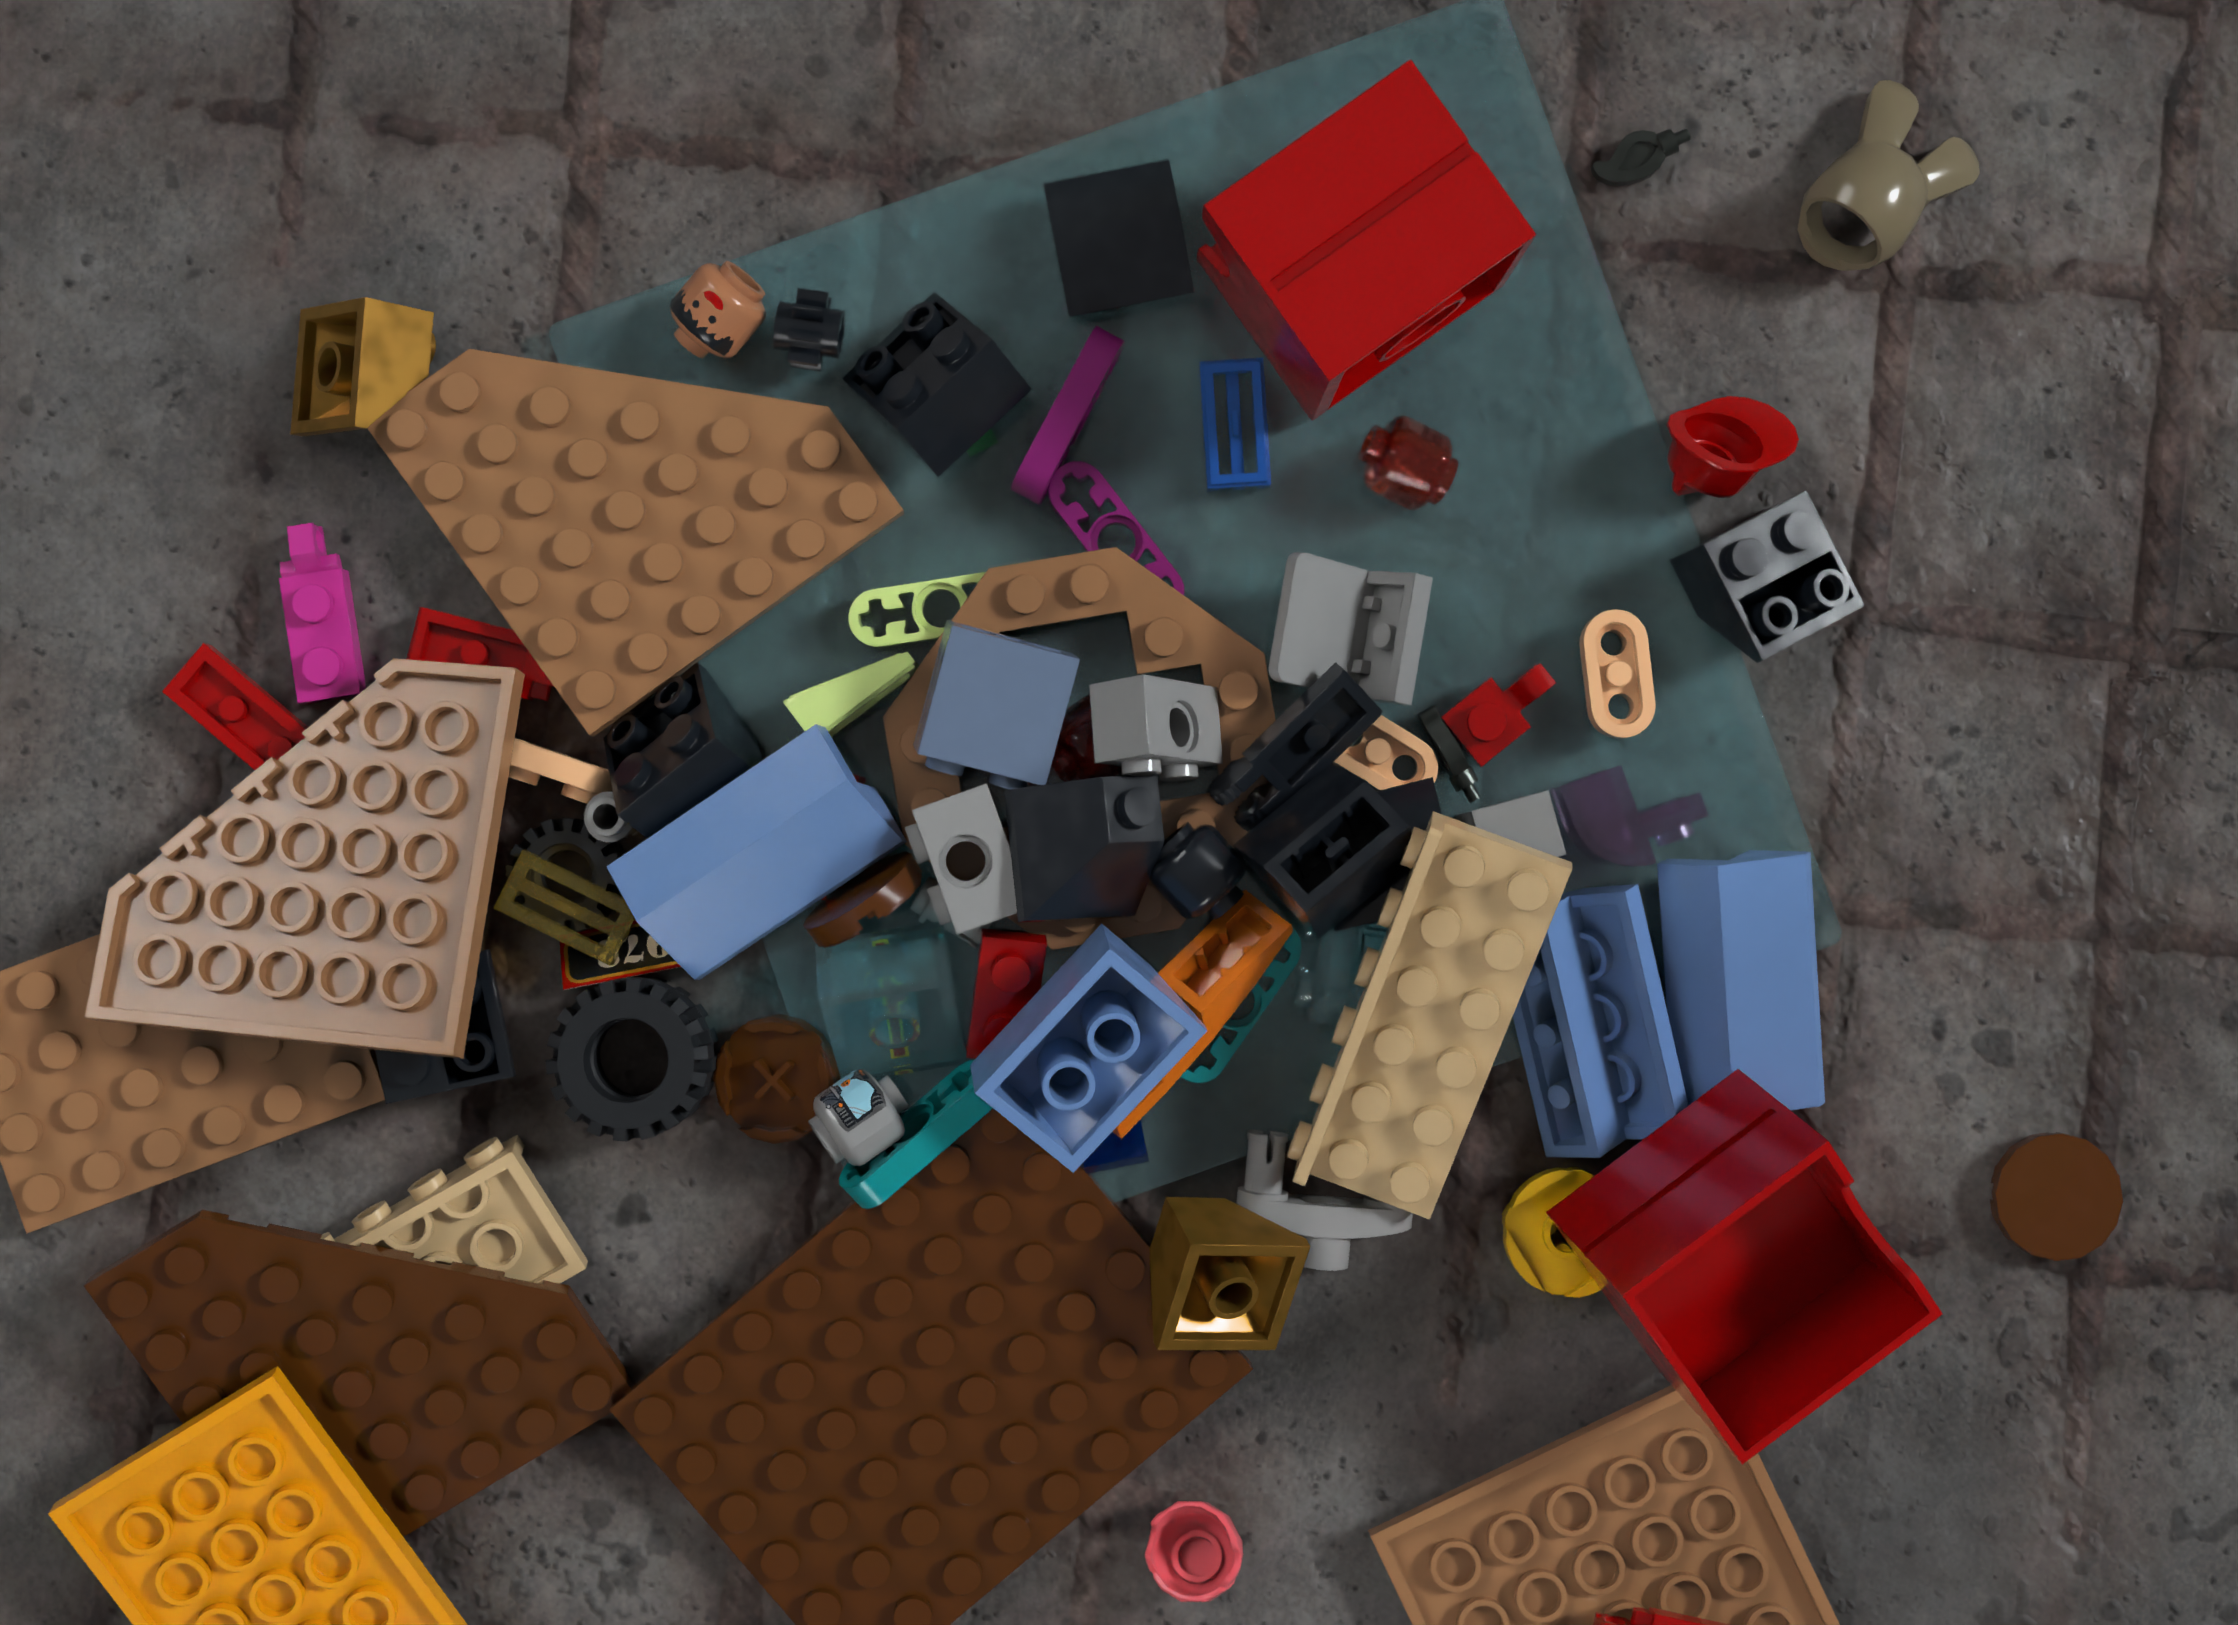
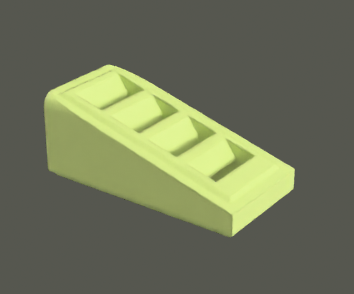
(850, 695)

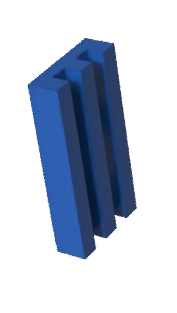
(1237, 479)

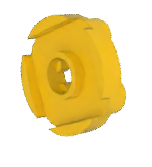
(1529, 1232)

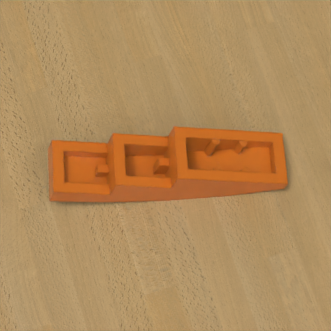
(1215, 977)

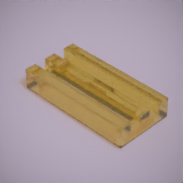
(517, 882)

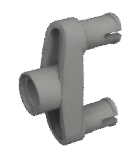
(1322, 1220)

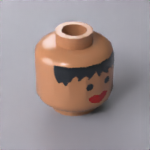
(718, 310)

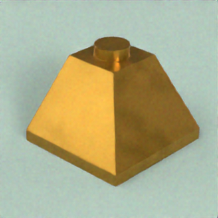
(357, 363)
(1221, 1276)

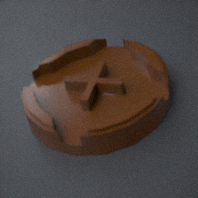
(870, 893)
(772, 1075)
(2056, 1196)

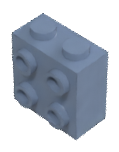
(995, 706)

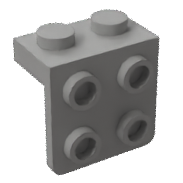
(1354, 618)

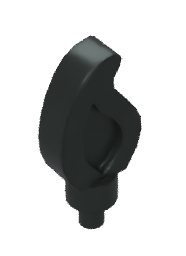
(1639, 156)
(1449, 753)

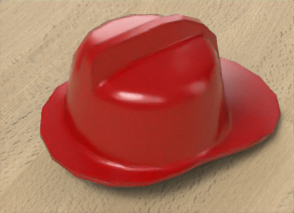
(1726, 444)

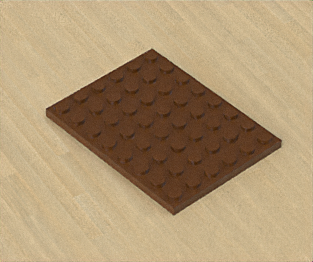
(926, 1388)

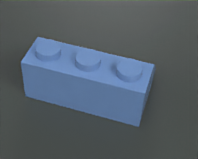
(1086, 1049)

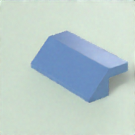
(755, 854)
(1743, 973)
(1598, 1027)

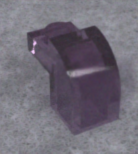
(1609, 828)

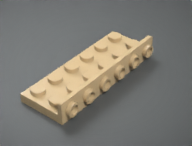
(1429, 1013)
(478, 1216)

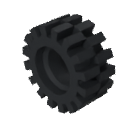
(564, 835)

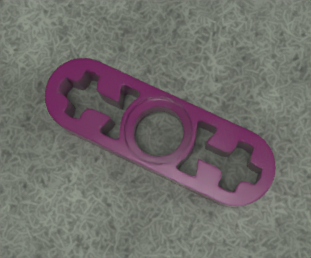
(1068, 414)
(1099, 495)

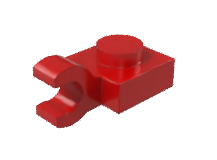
(1491, 717)

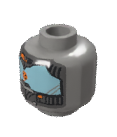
(858, 1117)

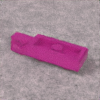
(319, 619)

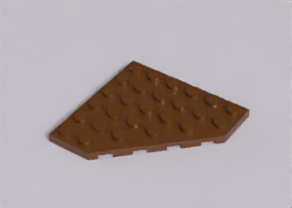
(406, 1362)

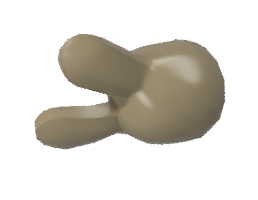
(1882, 182)

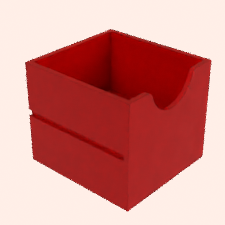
(1362, 240)
(1744, 1263)

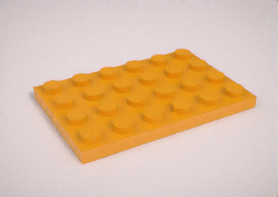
(248, 1525)

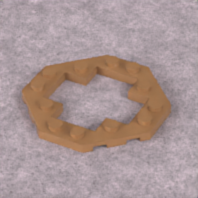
(1164, 635)

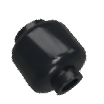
(1198, 872)

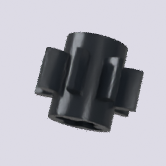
(809, 329)

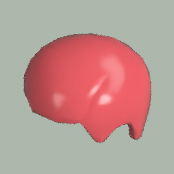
(1194, 1551)

